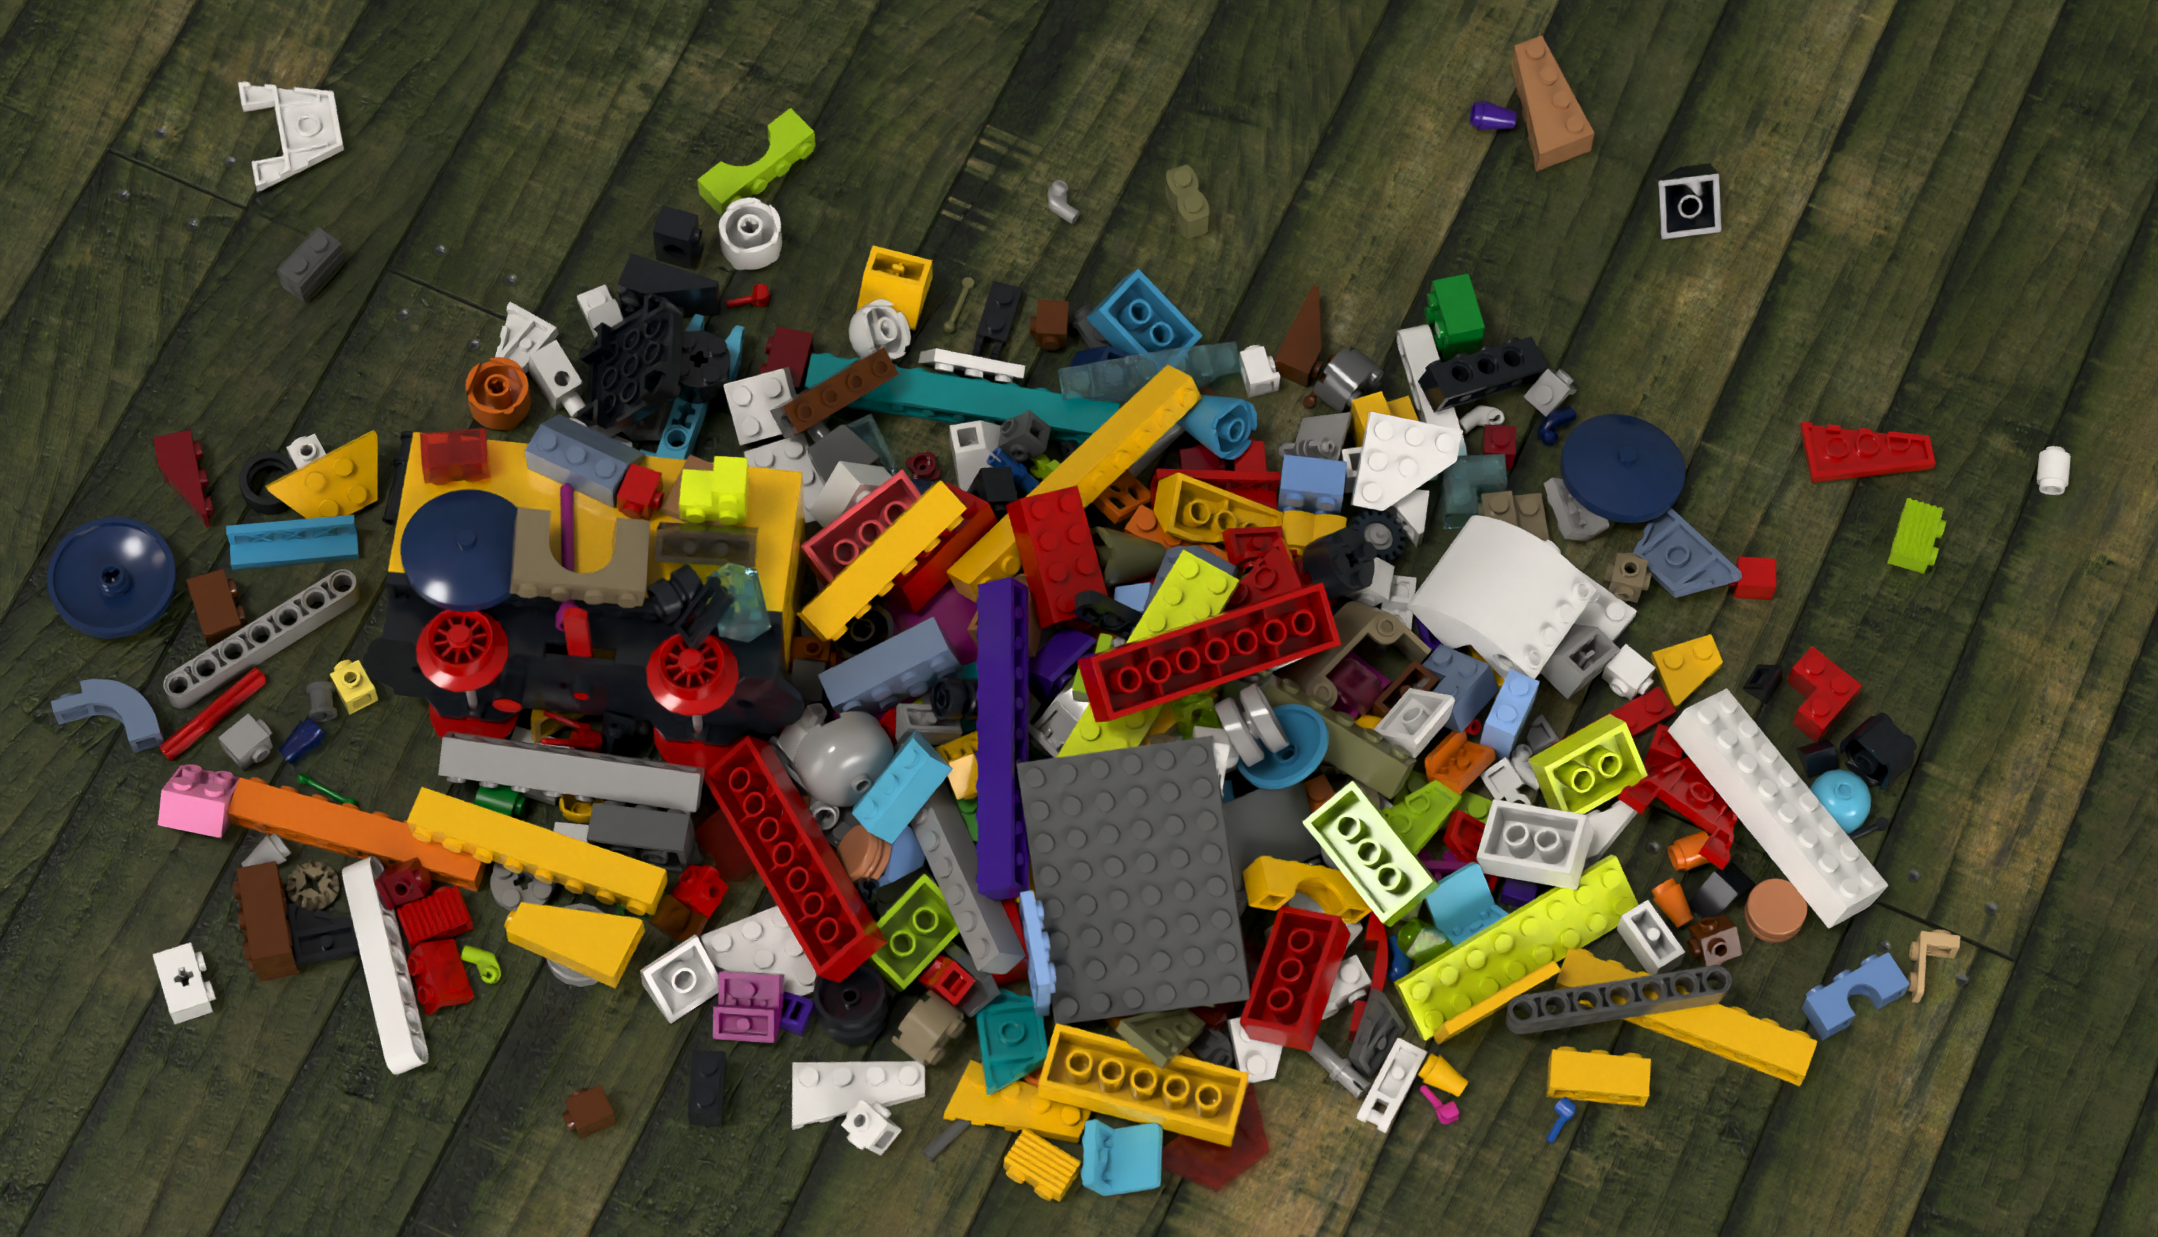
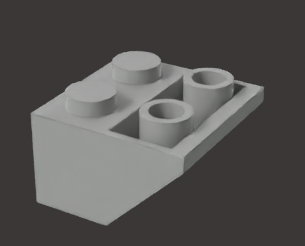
(1578, 659)

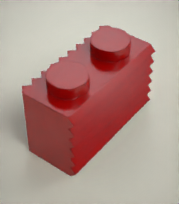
(435, 917)

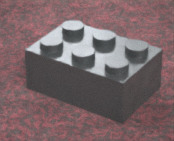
(644, 834)

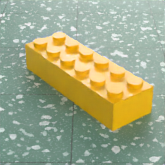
(1124, 1083)

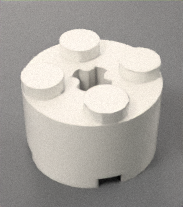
(750, 234)

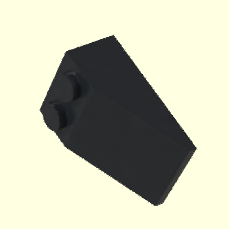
(686, 289)

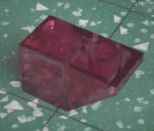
(1355, 685)

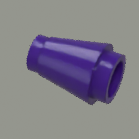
(1491, 116)

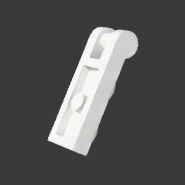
(1392, 1084)

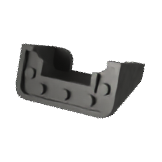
(1269, 825)

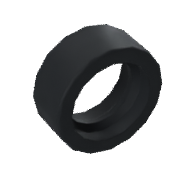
(251, 468)

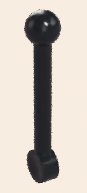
(1880, 825)

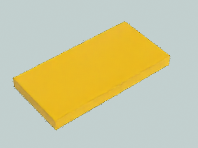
(1495, 1002)

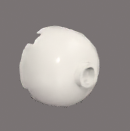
(877, 327)

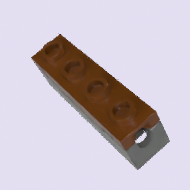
(834, 392)

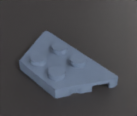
(1682, 557)

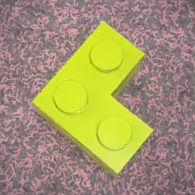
(716, 494)

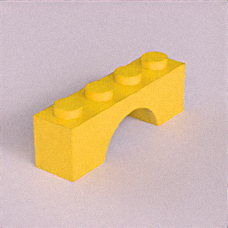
(1275, 881)

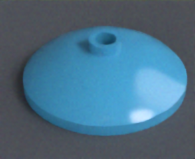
(1306, 749)

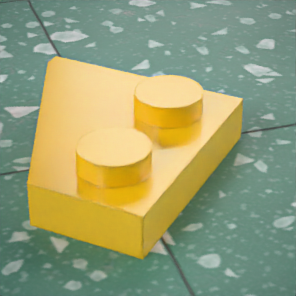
(1686, 667)

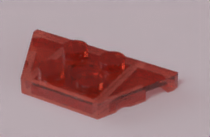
(1216, 1164)

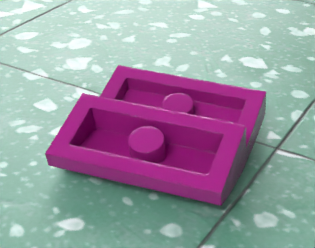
(748, 1006)

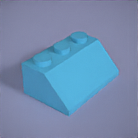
(901, 788)

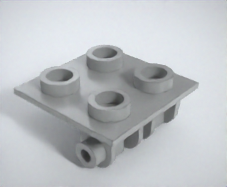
(1319, 437)

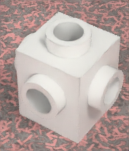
(870, 1126)

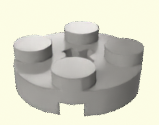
(511, 896)

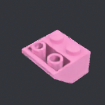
(197, 800)

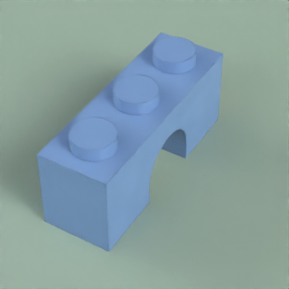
(1876, 978)

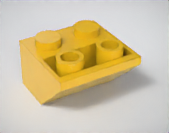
(897, 279)

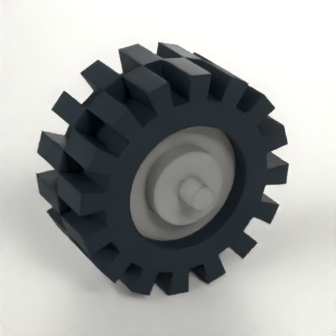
(1381, 533)

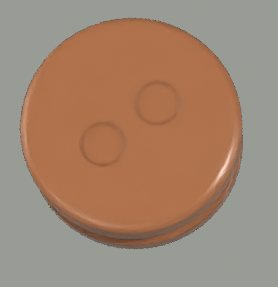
(863, 855)
(1775, 910)

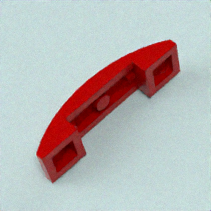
(1377, 942)

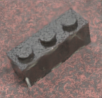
(706, 544)

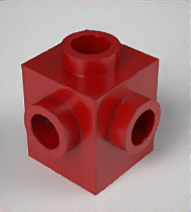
(700, 889)

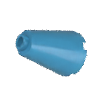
(1221, 424)

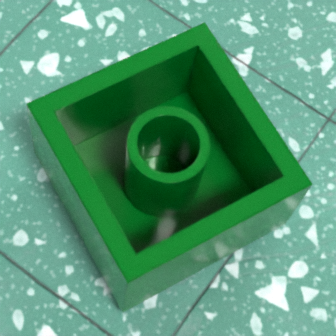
(1454, 316)

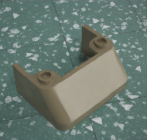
(1352, 623)

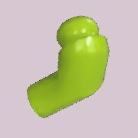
(485, 961)

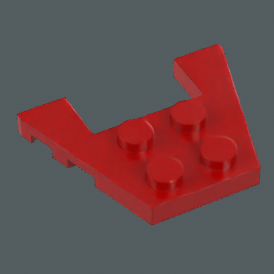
(1692, 795)

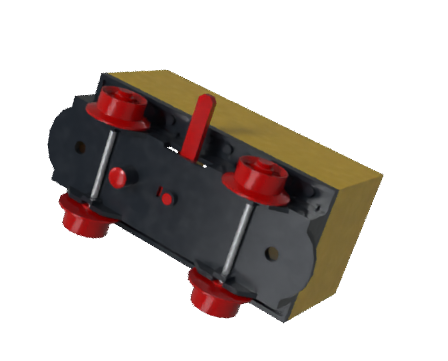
(610, 658)

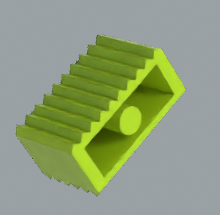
(1916, 536)

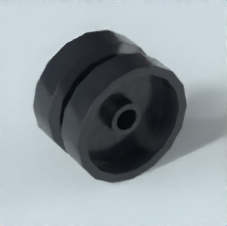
(854, 1008)

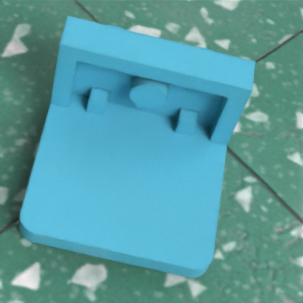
(1463, 904)
(1121, 1158)

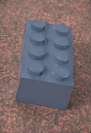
(892, 670)

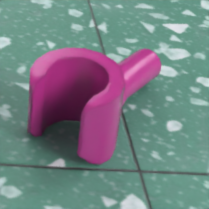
(1446, 1113)

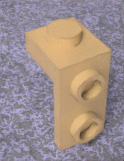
(1935, 943)

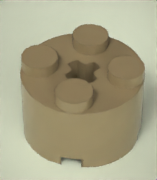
(929, 1029)

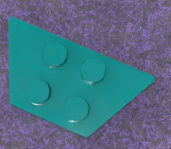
(1009, 1039)

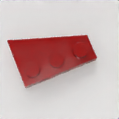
(1269, 577)

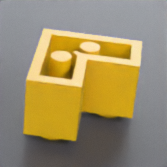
(1376, 403)
(962, 758)

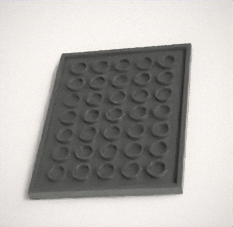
(1135, 879)

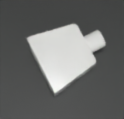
(557, 378)

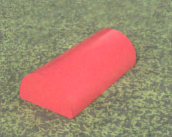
(858, 527)

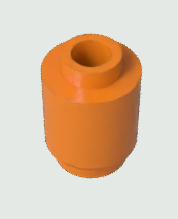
(1685, 851)

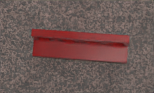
(1252, 485)

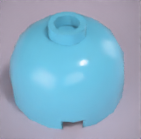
(1844, 797)

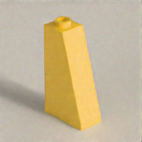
(577, 939)

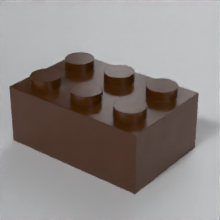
(265, 921)

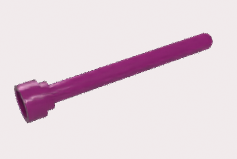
(567, 544)

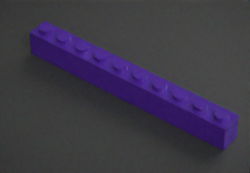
(1002, 737)

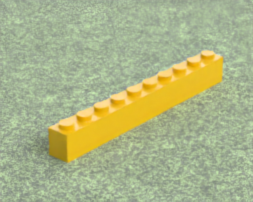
(1090, 467)

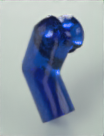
(1546, 431)

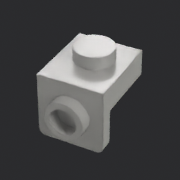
(1550, 390)

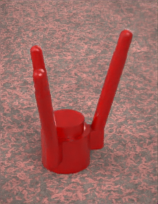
(582, 739)

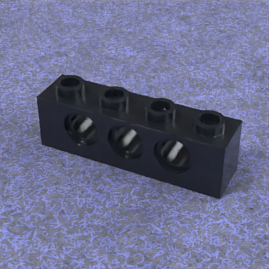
(1482, 373)

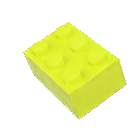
(1588, 766)

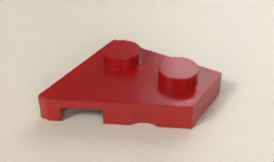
(1464, 838)

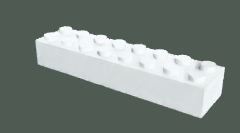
(1777, 808)

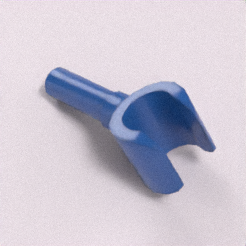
(1566, 1110)

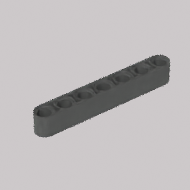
(1607, 1010)

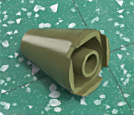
(1125, 556)

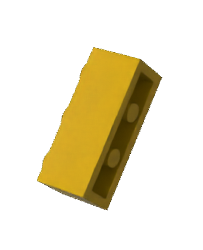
(1598, 1076)

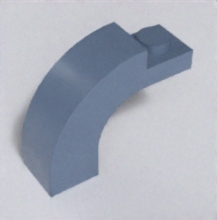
(116, 701)

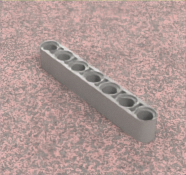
(254, 652)

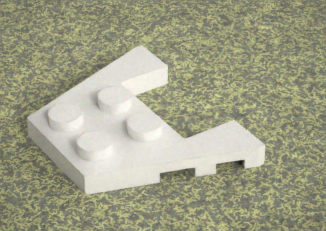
(306, 129)

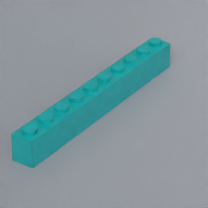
(964, 400)

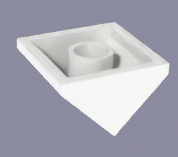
(1416, 719)
(681, 979)

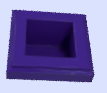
(1518, 892)

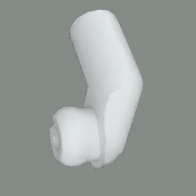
(1479, 417)
(1520, 761)

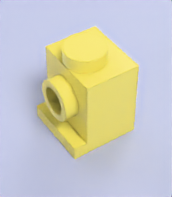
(355, 694)

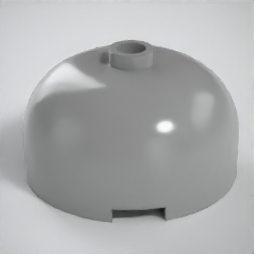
(843, 758)

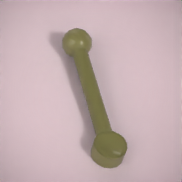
(967, 285)

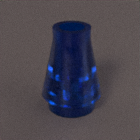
(302, 740)

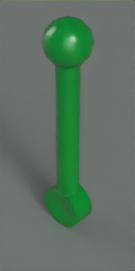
(305, 779)

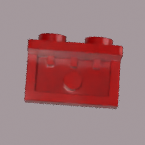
(1250, 543)
(439, 975)

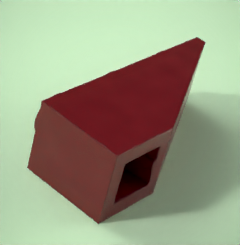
(180, 469)

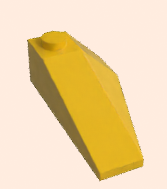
(1202, 511)

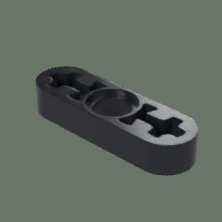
(1098, 608)

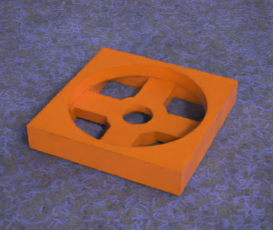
(1123, 483)

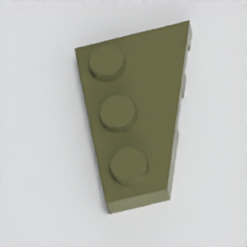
(1162, 1033)

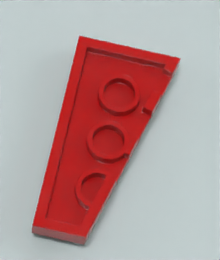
(1848, 453)

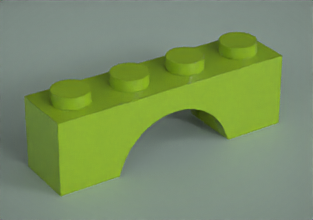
(789, 141)

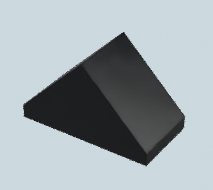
(1720, 892)

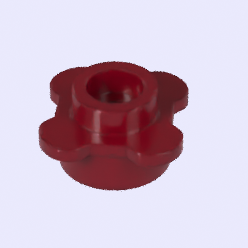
(923, 459)

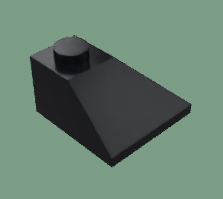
(1689, 201)

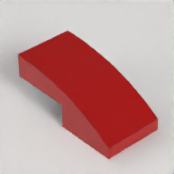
(1662, 752)

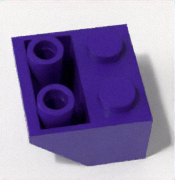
(1057, 663)

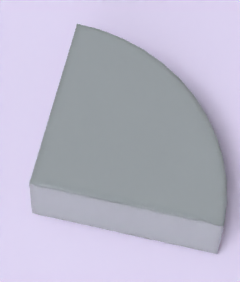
(1540, 736)

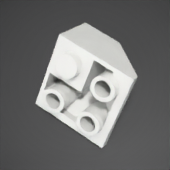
(970, 448)

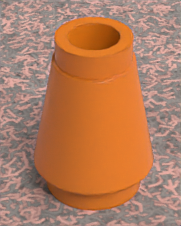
(1672, 901)

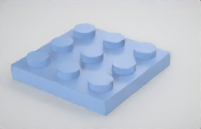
(1040, 972)

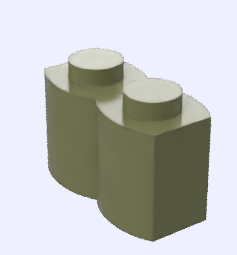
(1186, 201)

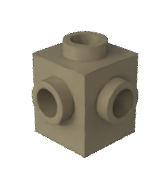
(1628, 576)

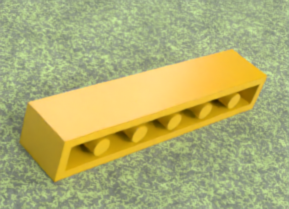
(881, 561)

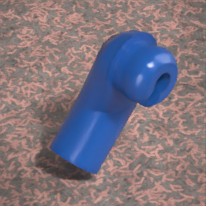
(1400, 964)

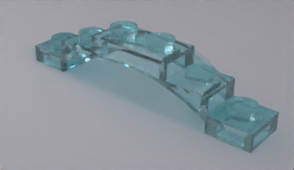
(1123, 377)

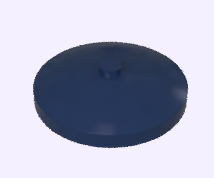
(1622, 468)
(460, 550)
(111, 577)

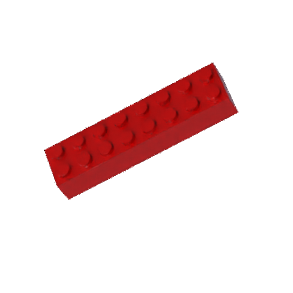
(1208, 652)
(794, 859)

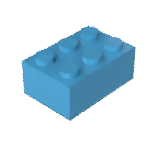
(1141, 318)

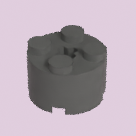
(1348, 378)

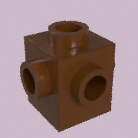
(1714, 940)

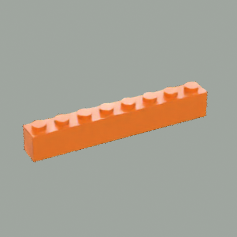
(346, 831)

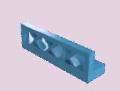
(293, 542)

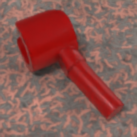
(759, 297)

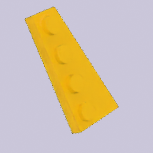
(1014, 1108)

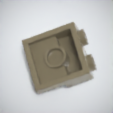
(1519, 510)

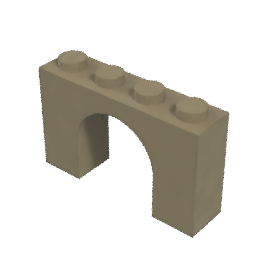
(538, 573)

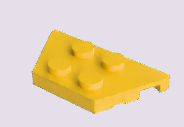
(334, 482)

